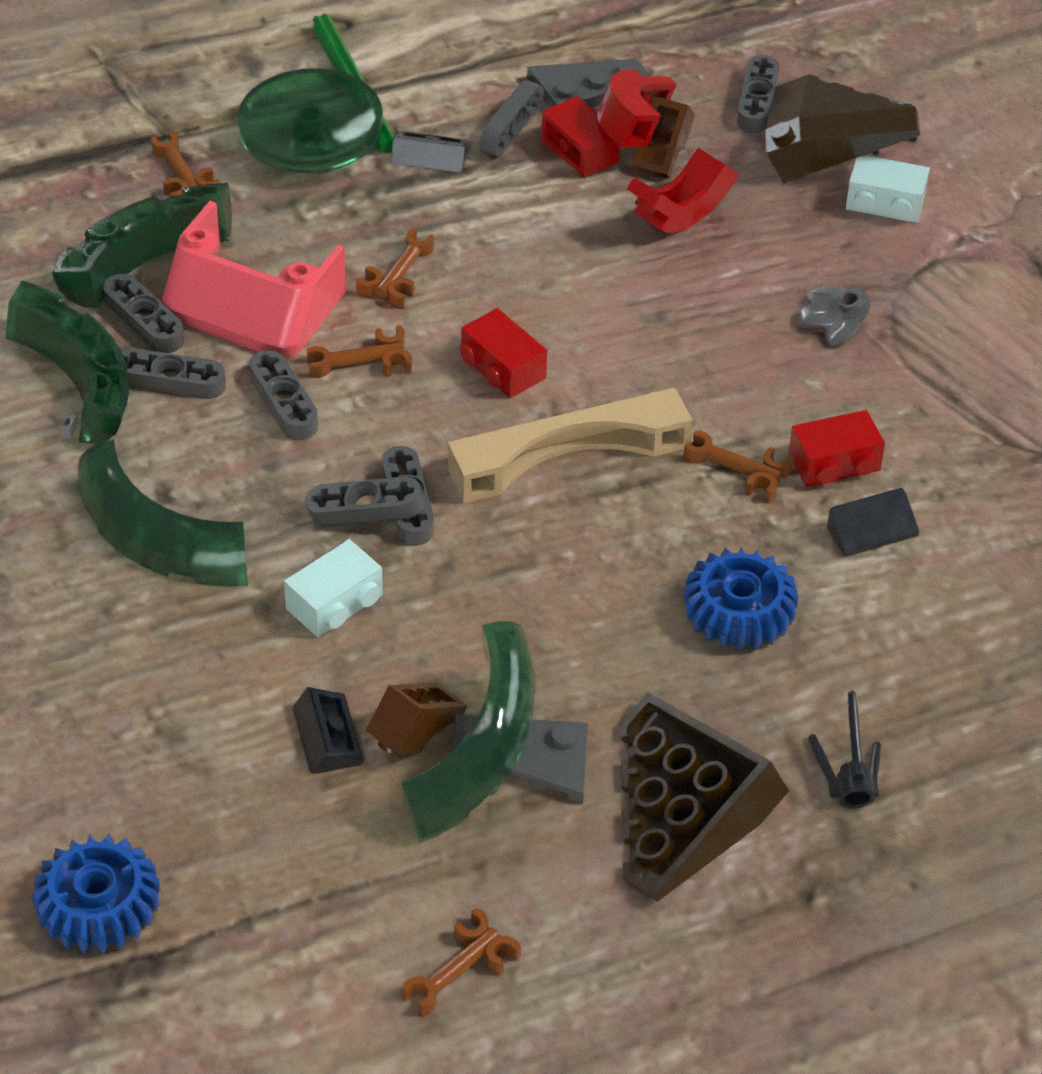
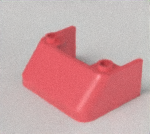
(247, 303)

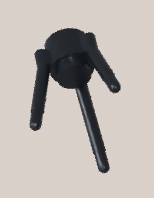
(855, 782)

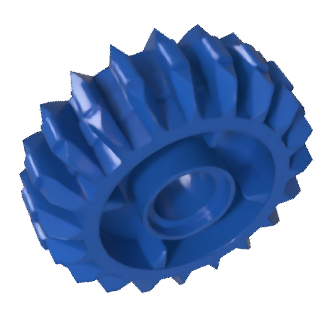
(740, 598)
(76, 914)

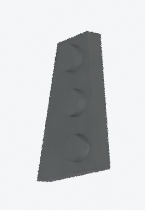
(581, 79)
(551, 756)

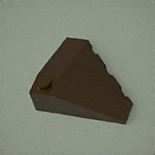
(830, 123)
(687, 795)

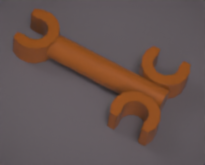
(184, 176)
(393, 283)
(387, 349)
(760, 475)
(477, 944)

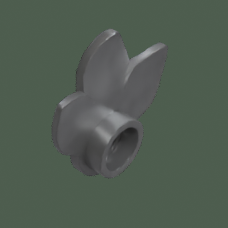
(835, 311)

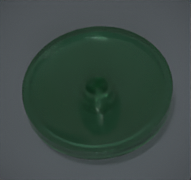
(310, 120)

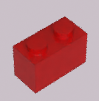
(578, 137)
(503, 353)
(836, 448)

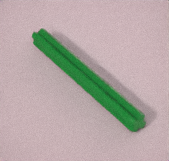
(343, 62)

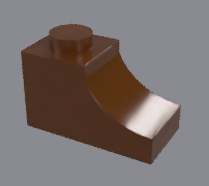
(668, 137)
(412, 716)

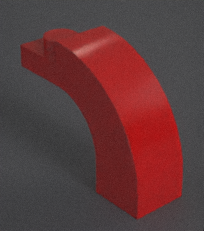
(627, 107)
(687, 197)

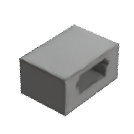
(68, 426)

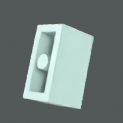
(887, 188)
(333, 588)

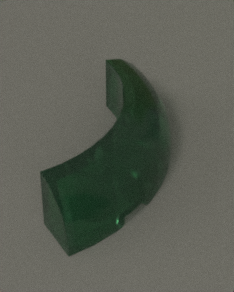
(133, 238)
(77, 347)
(154, 534)
(492, 747)

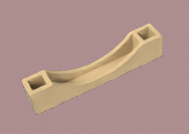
(641, 424)

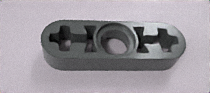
(762, 103)
(511, 118)
(146, 327)
(197, 368)
(283, 408)
(343, 496)
(425, 520)

